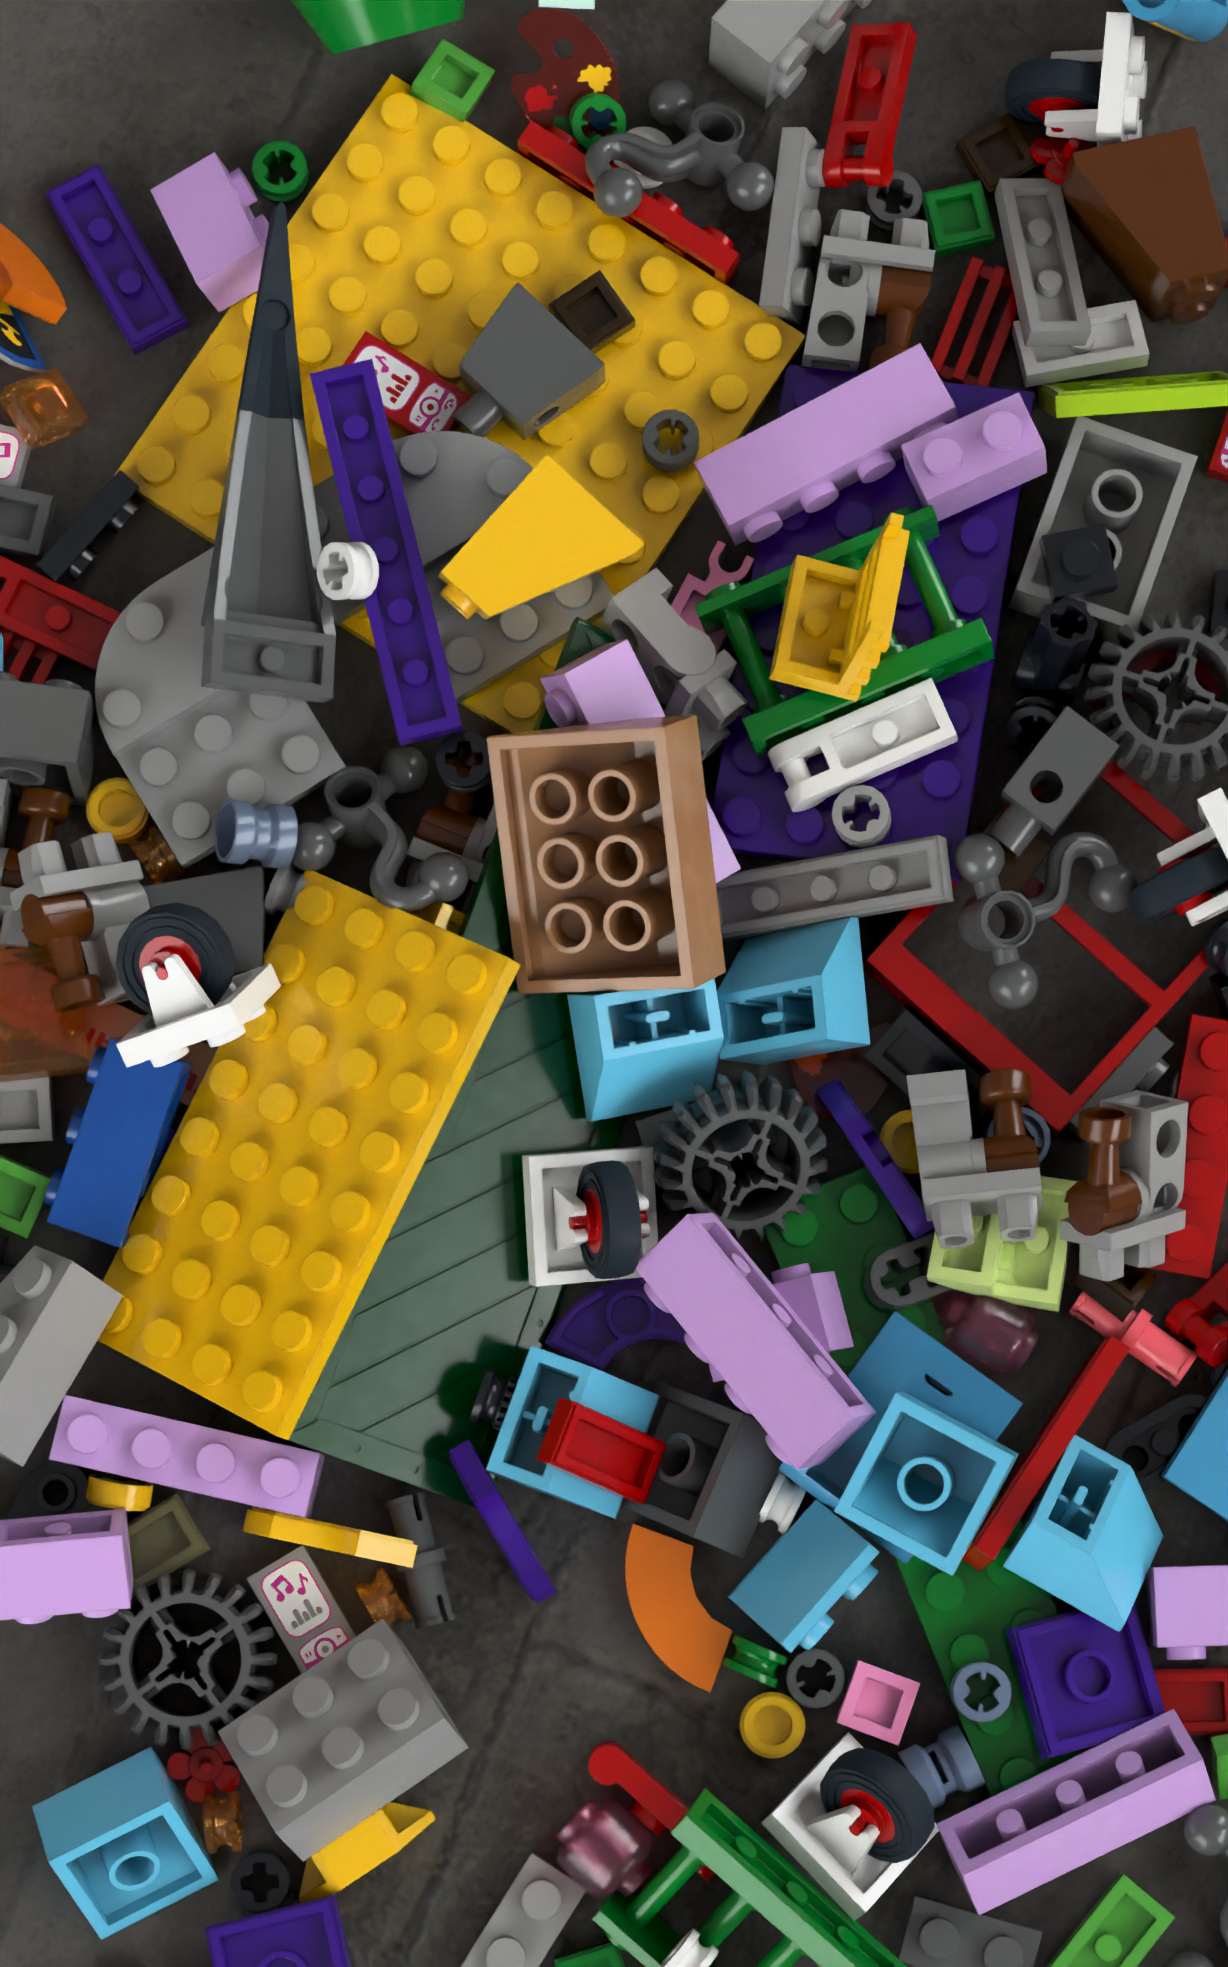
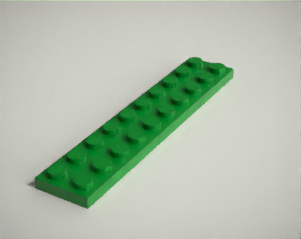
(958, 1613)

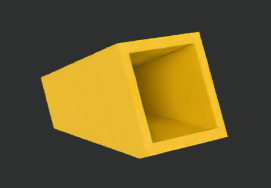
(534, 544)

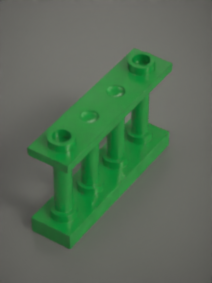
(951, 650)
(759, 1882)

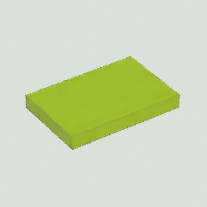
(1134, 394)

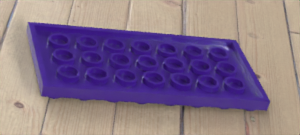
(973, 563)

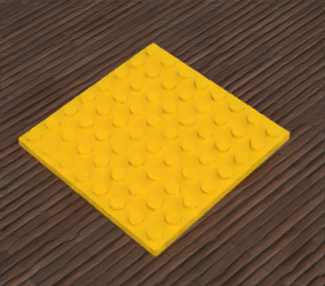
(419, 245)

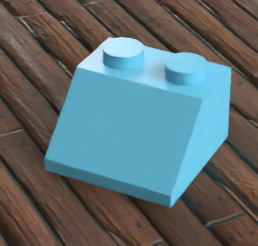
(926, 1482)
(124, 1843)

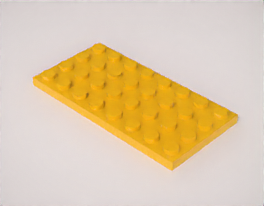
(301, 1152)

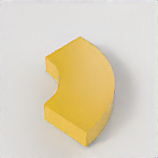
(330, 1537)

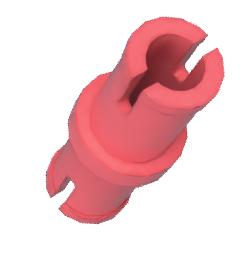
(1145, 1339)

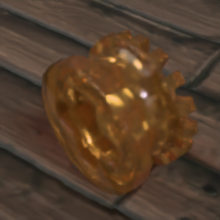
(157, 857)
(382, 1599)
(220, 1822)

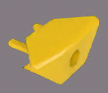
(362, 1849)

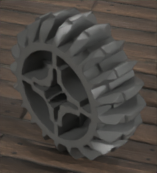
(1200, 705)
(753, 1111)
(171, 1632)

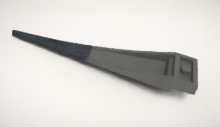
(263, 604)

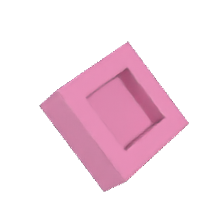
(877, 1702)

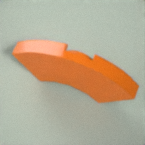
(26, 281)
(668, 1608)

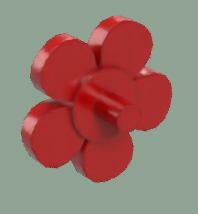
(1056, 154)
(202, 1767)

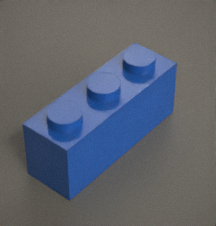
(115, 1144)

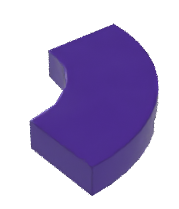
(875, 1157)
(611, 1322)
(501, 1522)

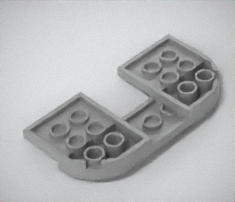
(203, 745)

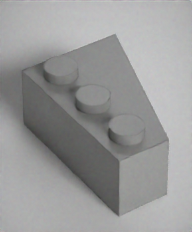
(47, 1330)

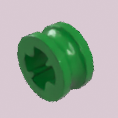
(599, 103)
(279, 152)
(755, 1661)

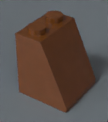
(1152, 221)

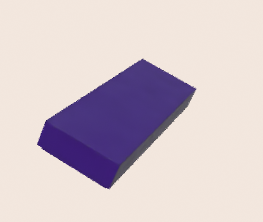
(116, 259)

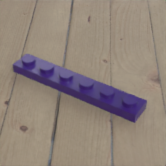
(380, 517)

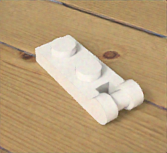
(864, 744)

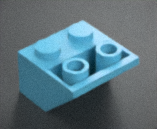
(795, 995)
(644, 1047)
(529, 1414)
(1088, 1535)
(805, 1577)

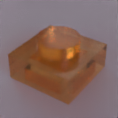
(43, 408)

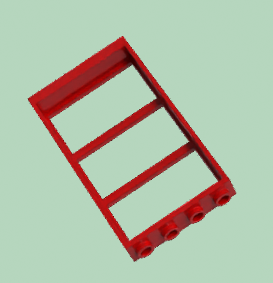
(973, 1035)

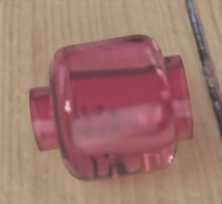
(989, 1332)
(605, 1849)

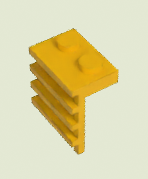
(840, 617)

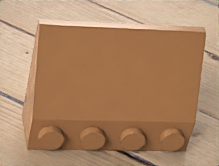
(607, 856)

